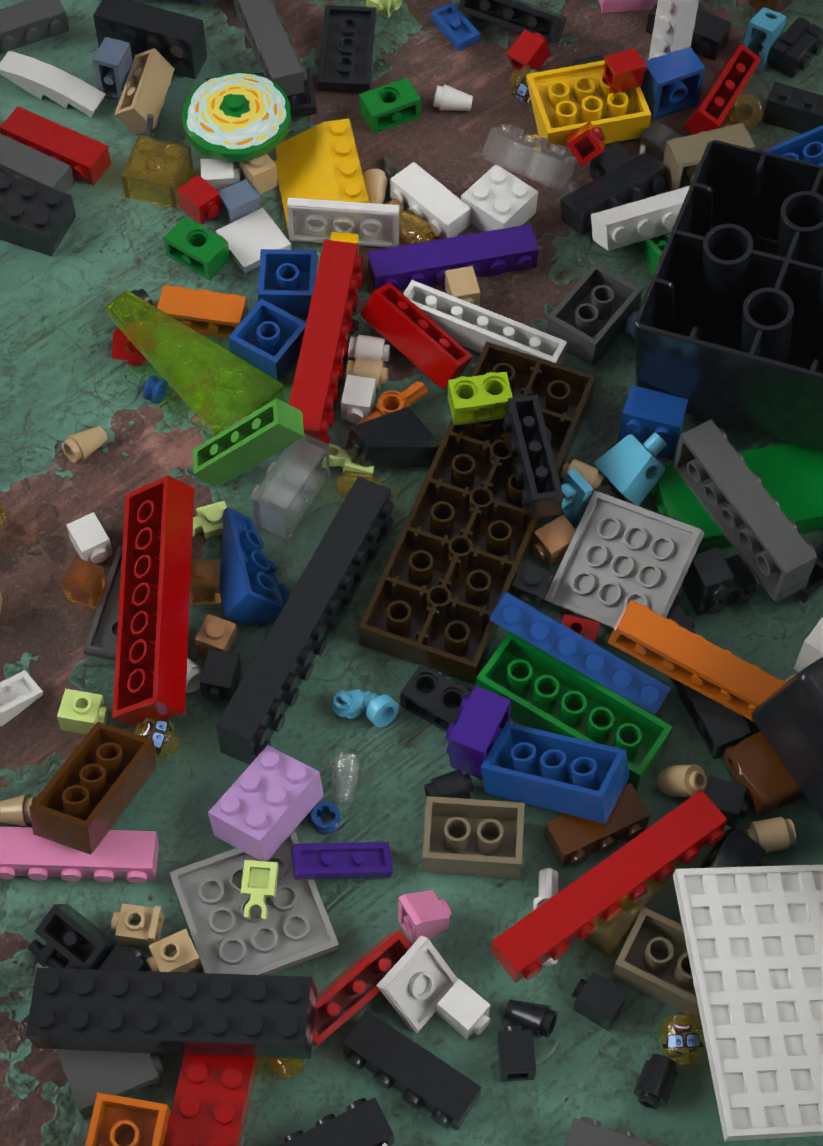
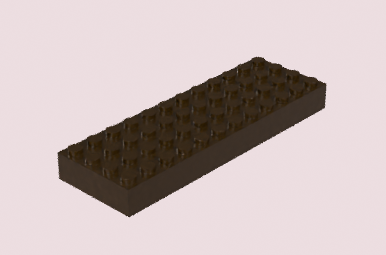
(469, 527)

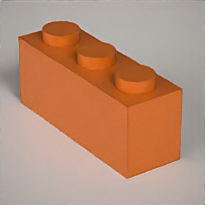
(204, 310)

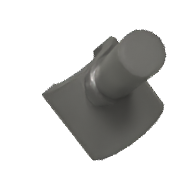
(149, 127)
(390, 170)

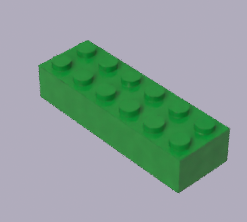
(568, 703)

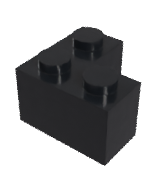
(717, 582)

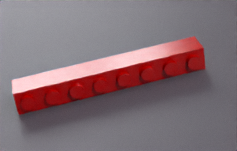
(608, 886)

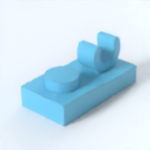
(575, 496)

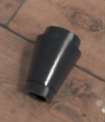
(532, 1016)

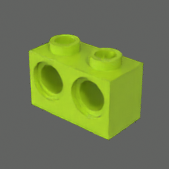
(481, 403)

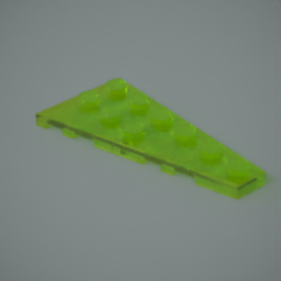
(200, 371)

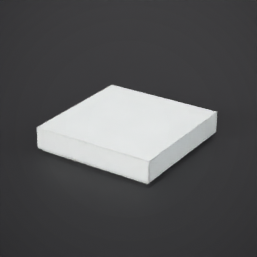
(250, 235)
(417, 983)

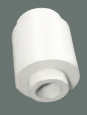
(369, 348)

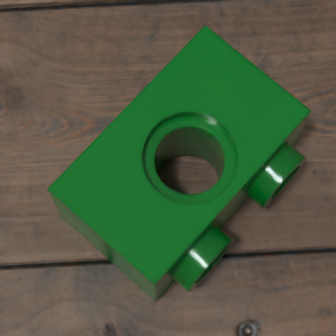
(389, 105)
(197, 248)

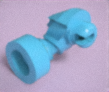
(380, 709)

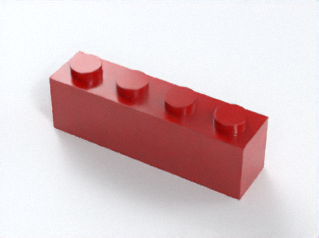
(723, 91)
(85, 156)
(415, 335)
(356, 985)

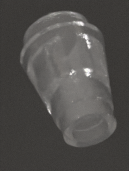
(345, 776)

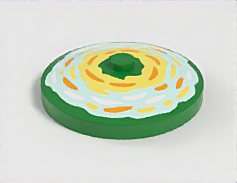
(236, 116)

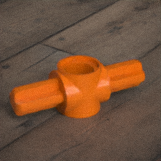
(397, 400)

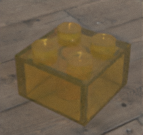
(156, 171)

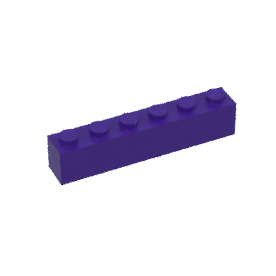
(427, 261)

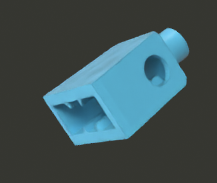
(766, 30)
(633, 466)

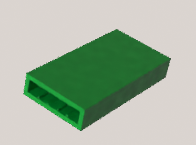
(786, 472)

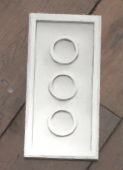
(315, 220)

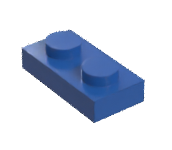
(455, 26)

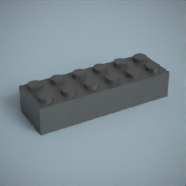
(744, 510)

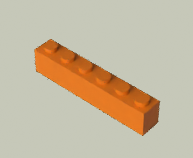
(692, 660)

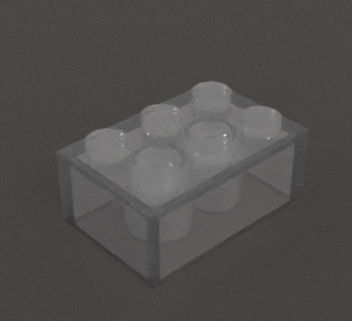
(529, 155)
(290, 487)

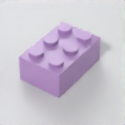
(266, 803)

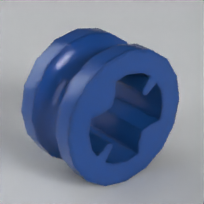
(155, 389)
(317, 823)

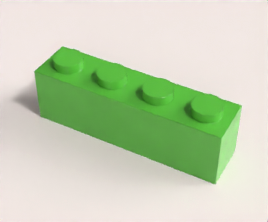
(248, 442)

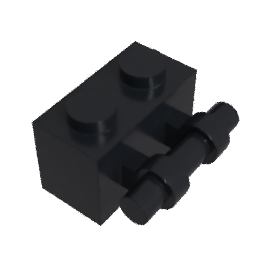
(73, 937)

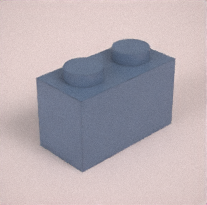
(112, 67)

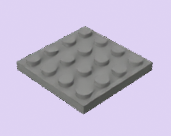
(622, 557)
(231, 944)

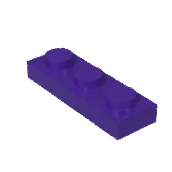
(341, 860)

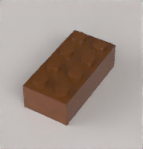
(93, 788)

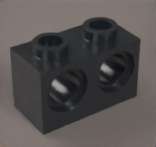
(432, 705)

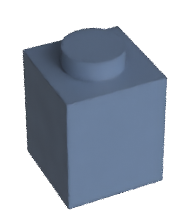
(239, 200)

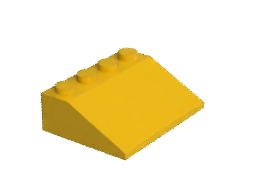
(579, 94)
(320, 165)

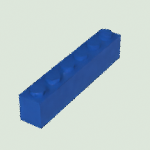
(580, 652)

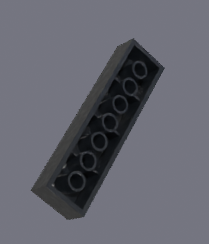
(173, 1012)

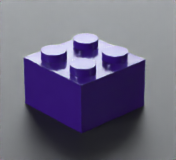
(476, 730)

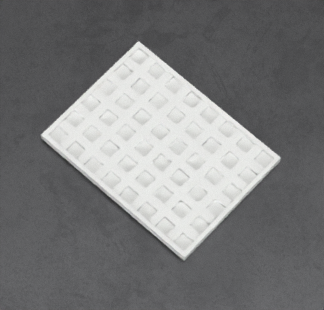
(759, 993)

